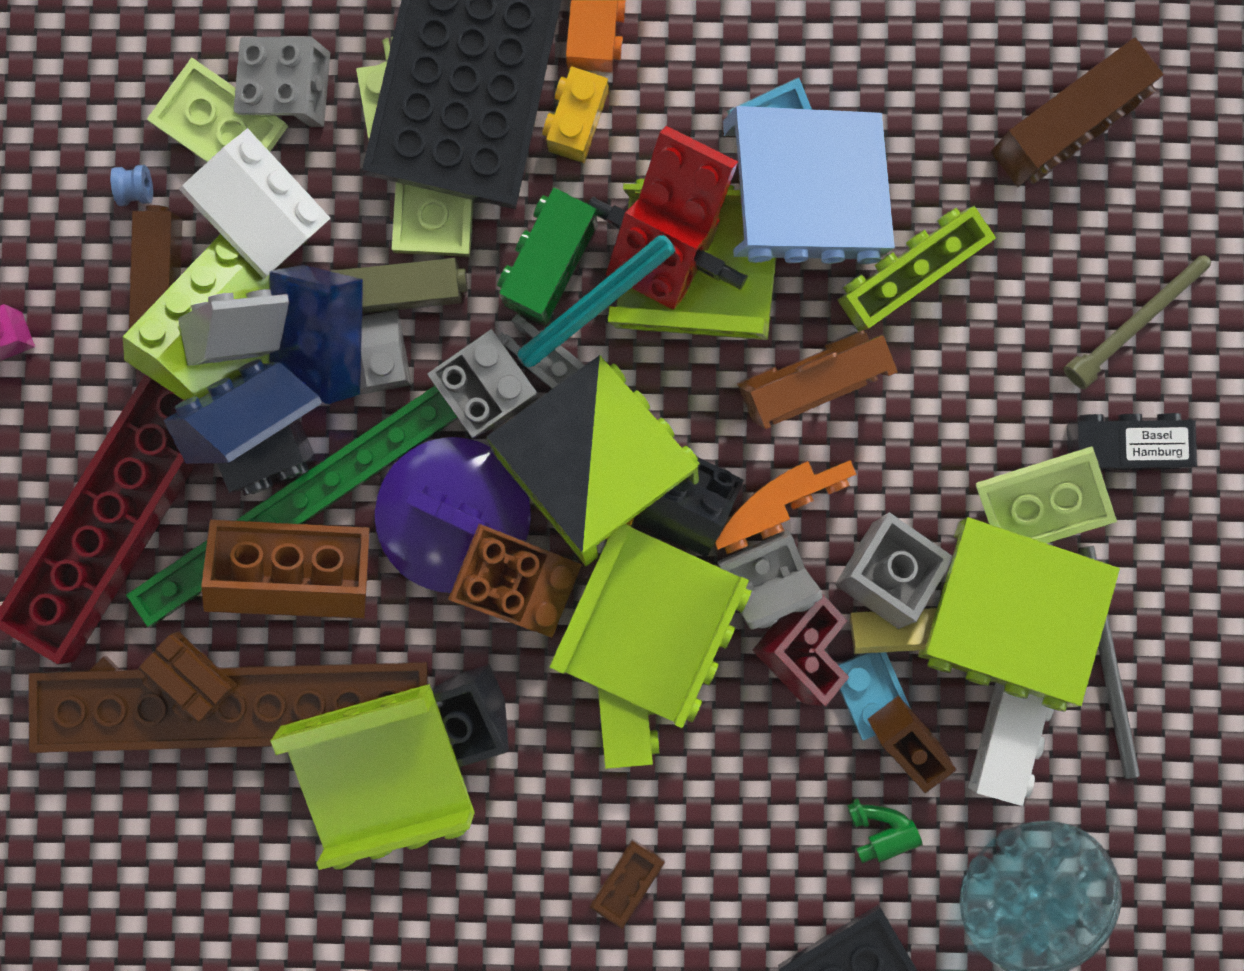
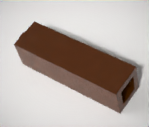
(154, 257)

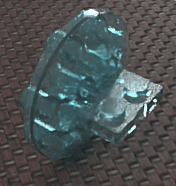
(1041, 898)

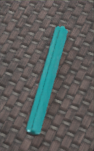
(596, 300)

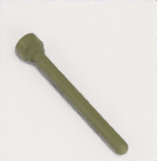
(1084, 369)

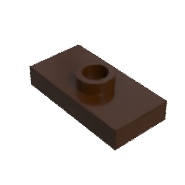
(627, 883)

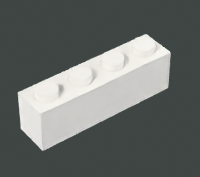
(1009, 747)

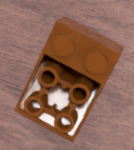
(514, 581)

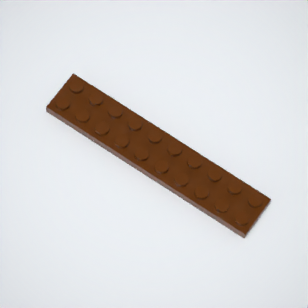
(120, 713)

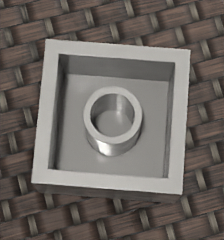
(894, 571)

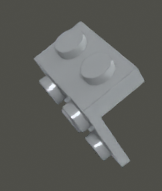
(775, 578)

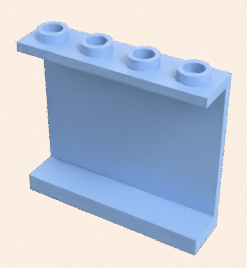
(812, 184)

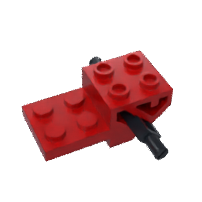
(683, 203)

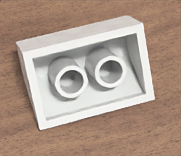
(254, 203)

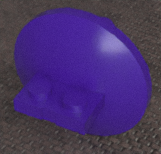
(435, 505)

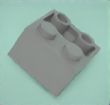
(233, 327)
(483, 384)

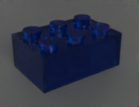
(321, 330)

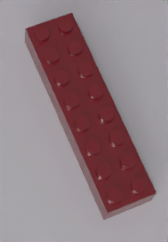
(99, 530)

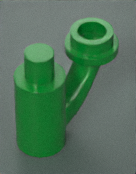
(888, 843)

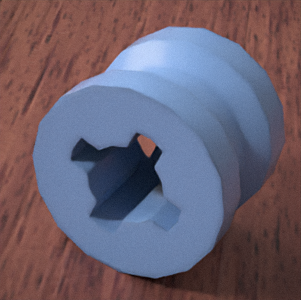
(131, 185)

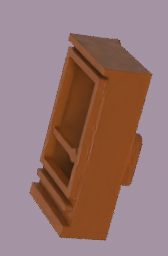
(816, 379)

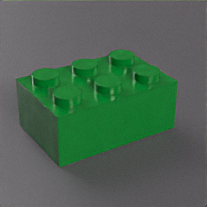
(547, 256)

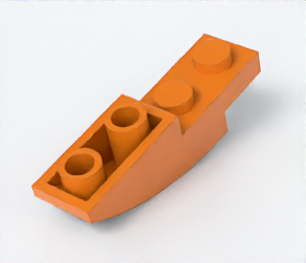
(766, 508)

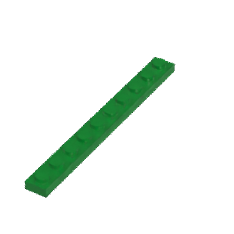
(305, 496)

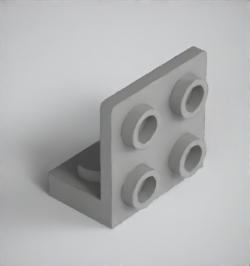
(282, 78)

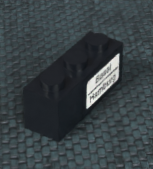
(1136, 443)

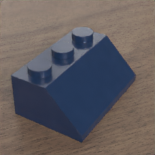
(239, 413)

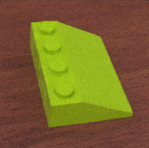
(156, 341)

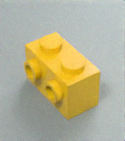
(577, 114)

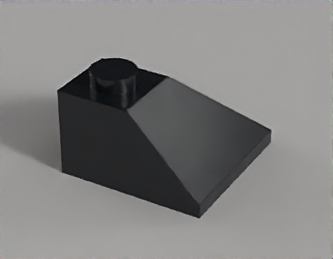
(473, 715)

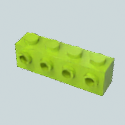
(915, 269)

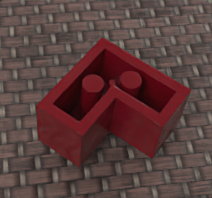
(798, 656)

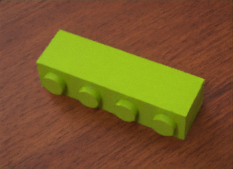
(626, 732)

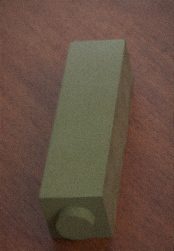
(410, 285)

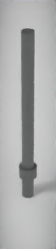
(1115, 693)

